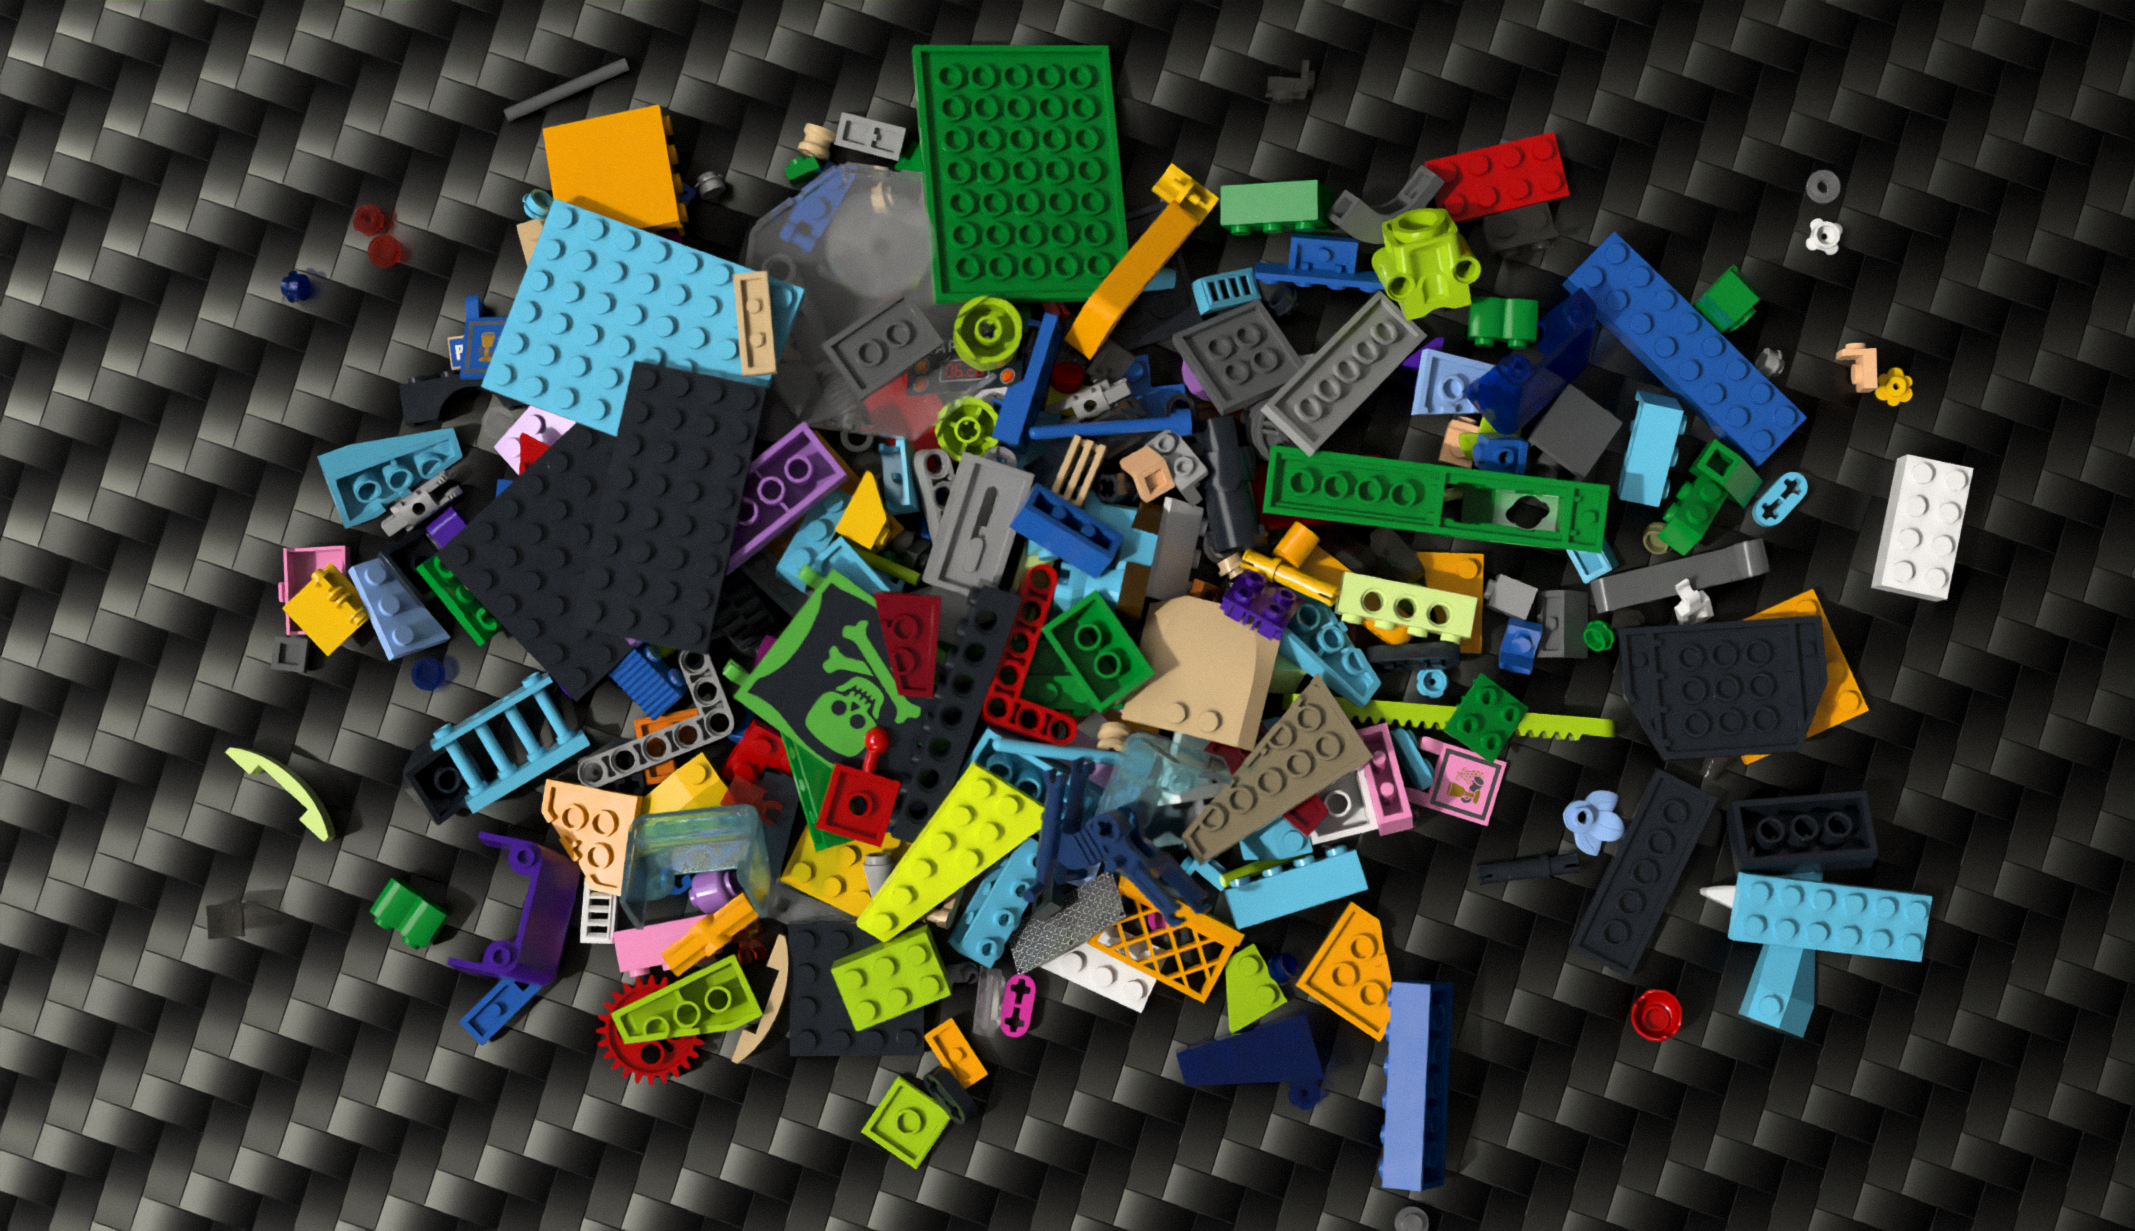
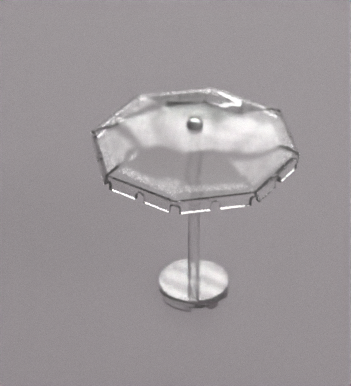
(852, 246)

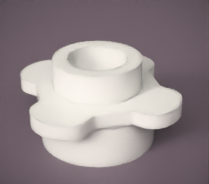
(1833, 233)

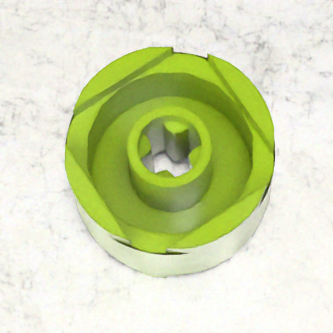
(990, 314)

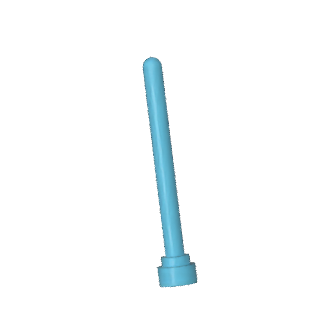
(1055, 751)

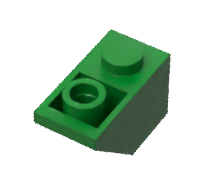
(1727, 471)

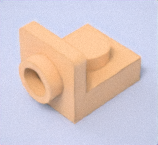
(1865, 370)
(1450, 450)

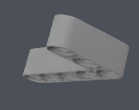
(927, 486)
(670, 734)

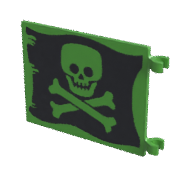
(835, 681)

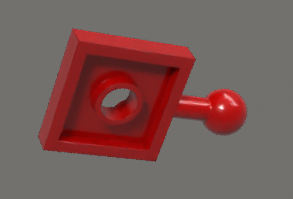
(877, 791)

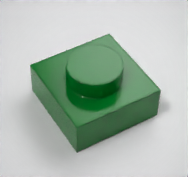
(802, 169)

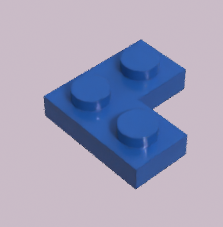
(1151, 398)

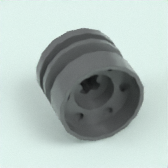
(1260, 431)

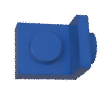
(1519, 646)

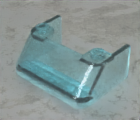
(1156, 765)
(693, 843)

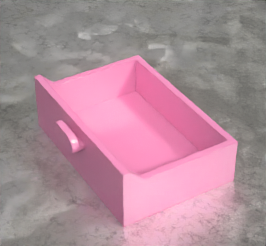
(298, 568)

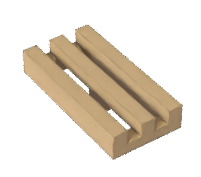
(1088, 446)

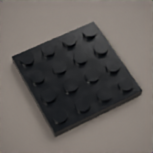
(1154, 313)
(817, 1010)

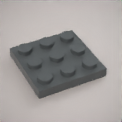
(1238, 356)

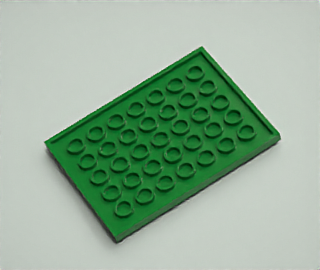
(1019, 170)

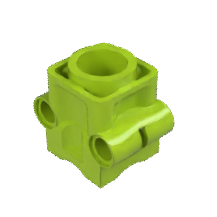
(1425, 262)

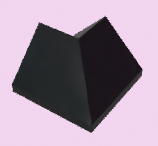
(436, 781)

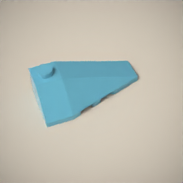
(1320, 645)
(1782, 988)

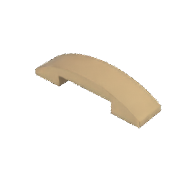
(750, 1038)

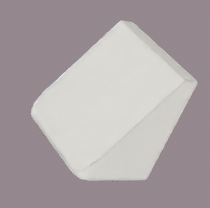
(1721, 894)

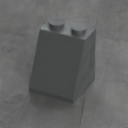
(1569, 437)

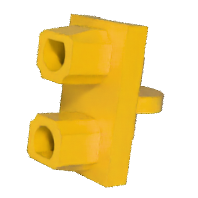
(1186, 191)

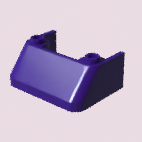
(544, 920)

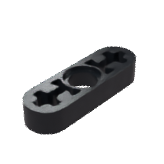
(1413, 657)

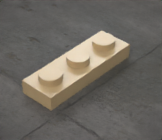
(755, 324)

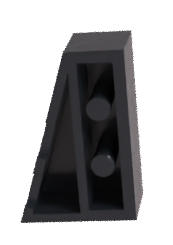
(1172, 821)

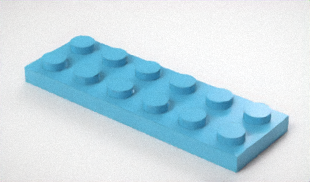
(1829, 916)

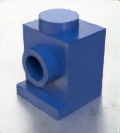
(1510, 448)

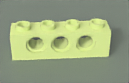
(1457, 607)

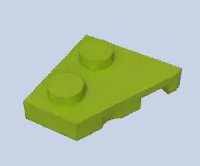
(1249, 988)

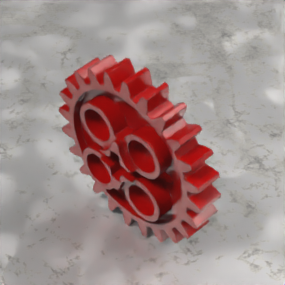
(630, 1054)

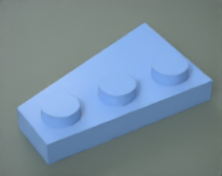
(393, 612)

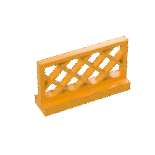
(1205, 924)

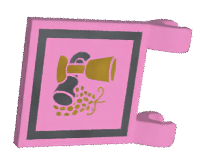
(1462, 782)

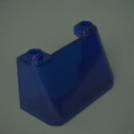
(1516, 388)

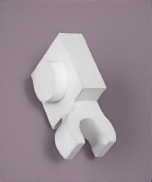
(1694, 606)

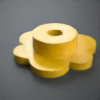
(1886, 391)

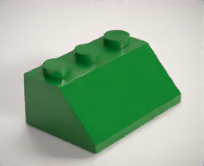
(1098, 652)

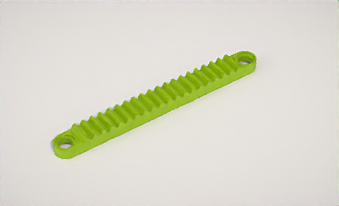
(1429, 714)

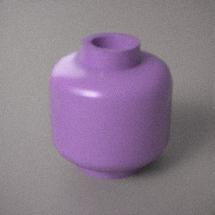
(714, 890)

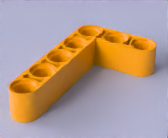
(1129, 279)
(1300, 551)

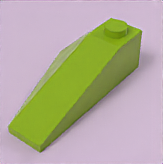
(698, 1004)

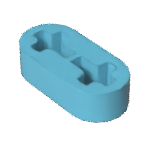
(1774, 494)

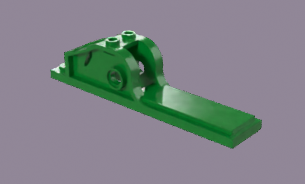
(1412, 494)

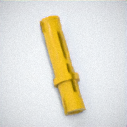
(1276, 571)

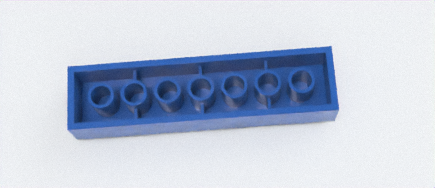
(1685, 351)

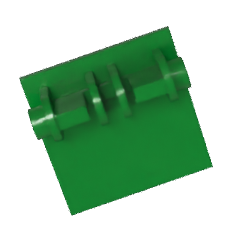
(1485, 718)

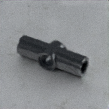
(1118, 487)

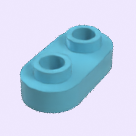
(1417, 769)

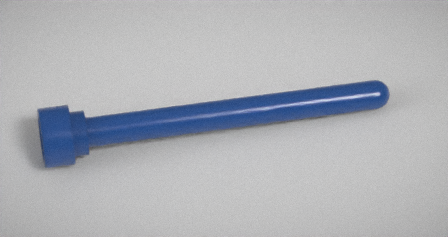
(1176, 422)

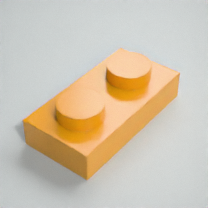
(955, 1053)

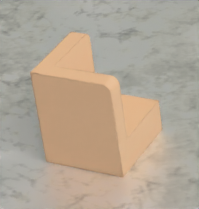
(1149, 473)

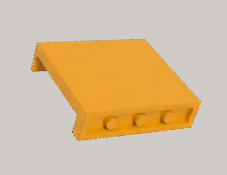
(619, 168)

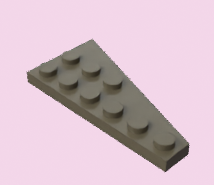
(1290, 765)

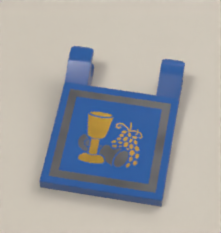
(480, 339)

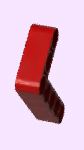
(1020, 663)

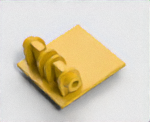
(328, 609)

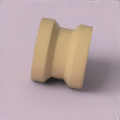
(817, 141)
(1112, 736)

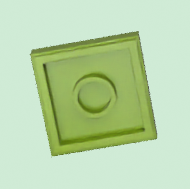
(907, 1122)

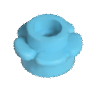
(537, 204)
(1435, 690)

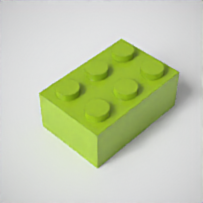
(892, 978)

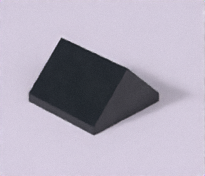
(403, 560)

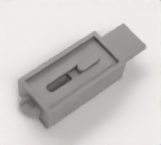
(974, 531)

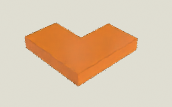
(657, 747)

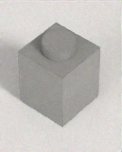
(1509, 597)

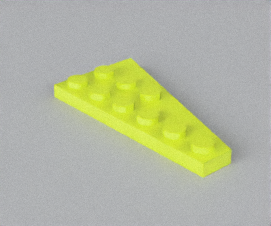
(965, 836)

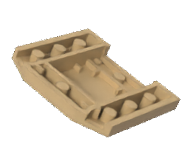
(1207, 673)

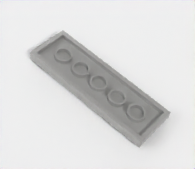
(1343, 373)

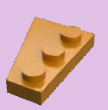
(1460, 575)

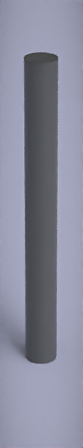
(566, 89)

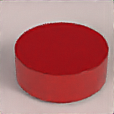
(1067, 377)

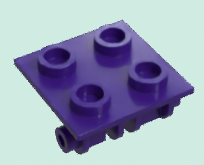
(1263, 601)

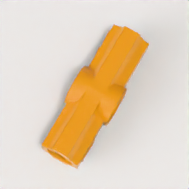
(710, 934)

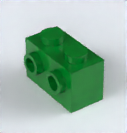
(1692, 514)

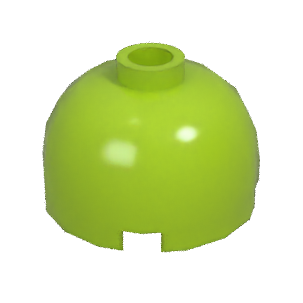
(968, 429)

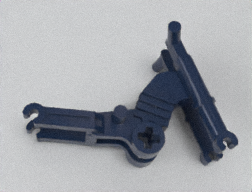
(1111, 837)

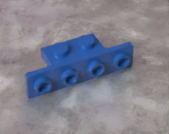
(1320, 261)

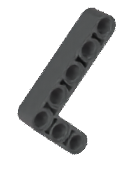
(1659, 581)

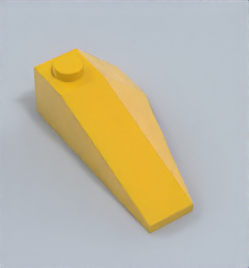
(688, 788)

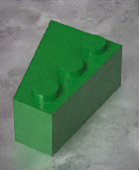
(1728, 301)

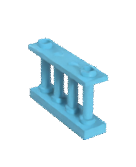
(510, 775)

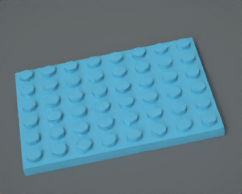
(613, 297)

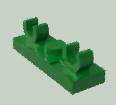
(460, 601)

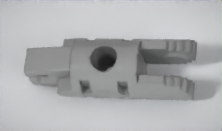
(1104, 395)
(408, 516)

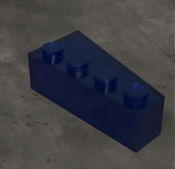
(1257, 1054)

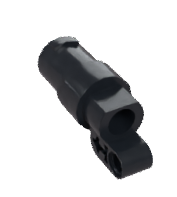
(1118, 447)
(1230, 483)

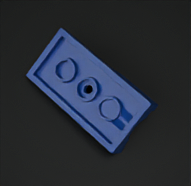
(1024, 399)

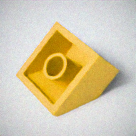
(865, 517)

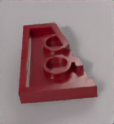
(911, 638)

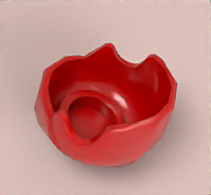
(1657, 1015)

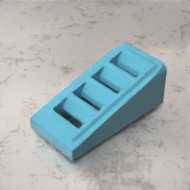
(1204, 297)

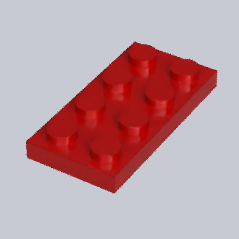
(1500, 178)

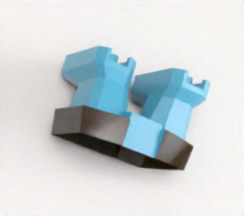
(1120, 584)

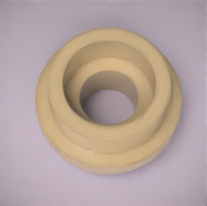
(1231, 565)

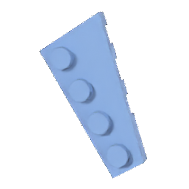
(1442, 381)

